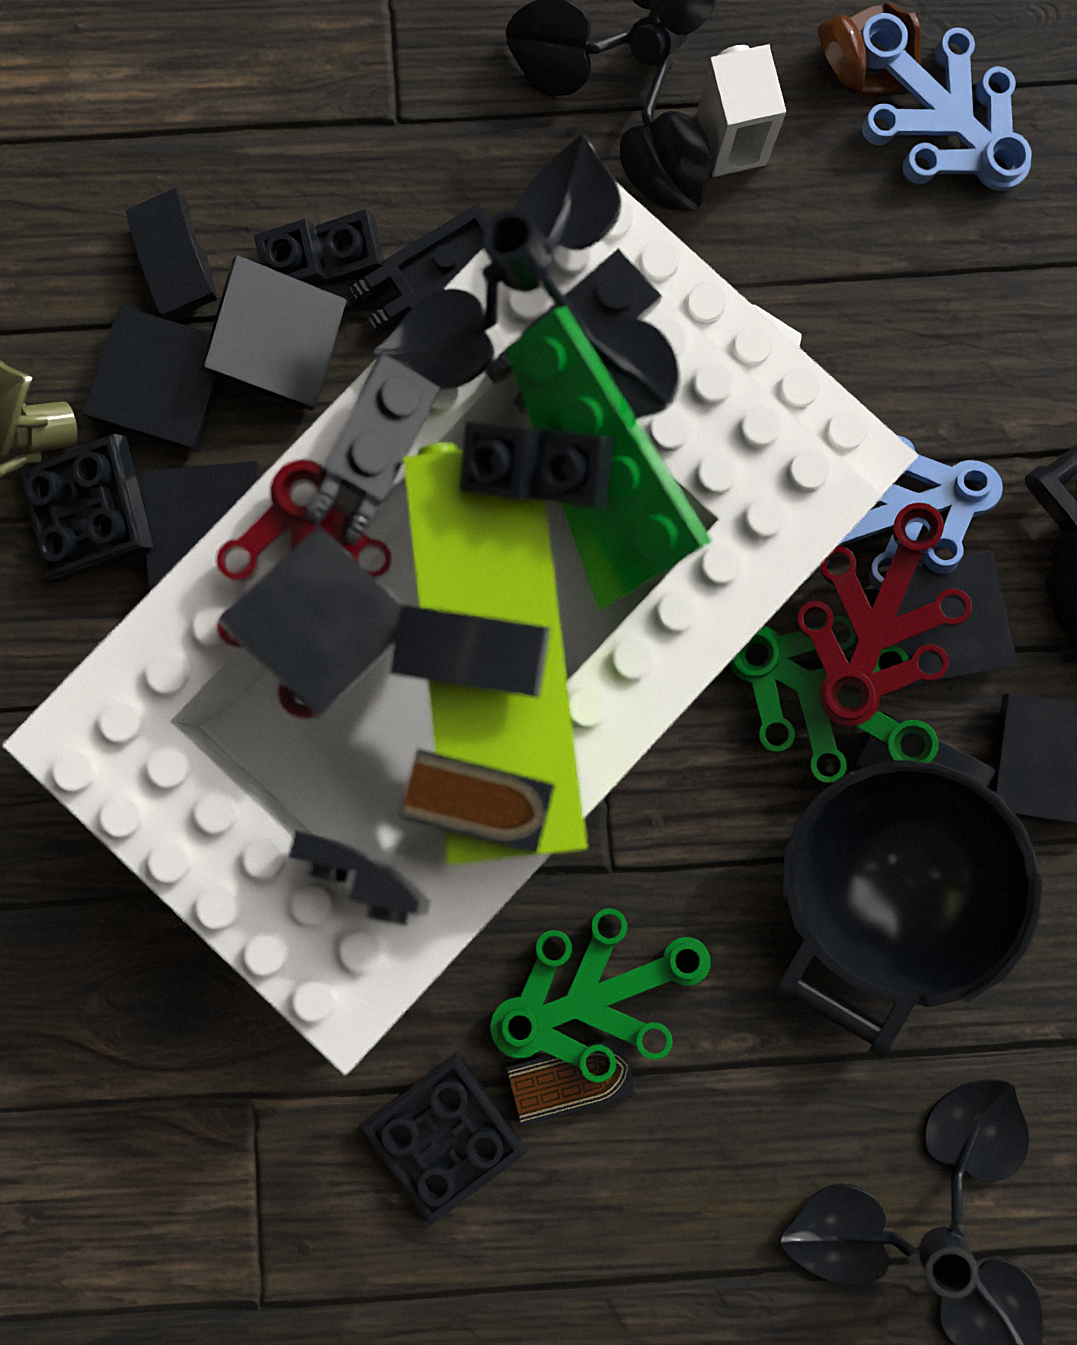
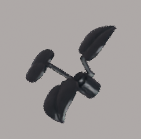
(665, 156)
(565, 205)
(843, 1225)

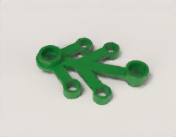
(808, 685)
(590, 1000)

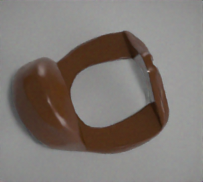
(846, 52)

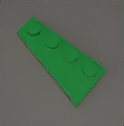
(646, 514)

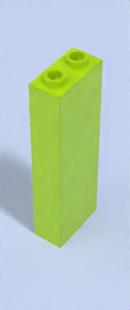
(495, 563)

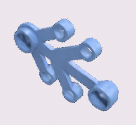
(948, 111)
(948, 494)

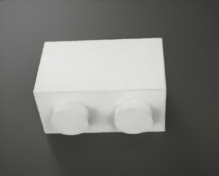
(741, 108)

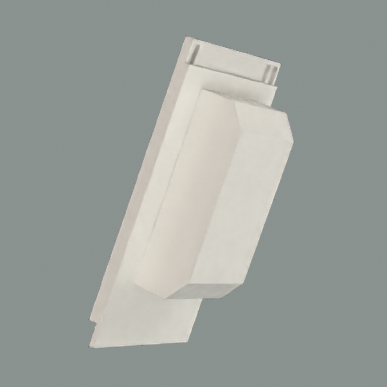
(204, 776)

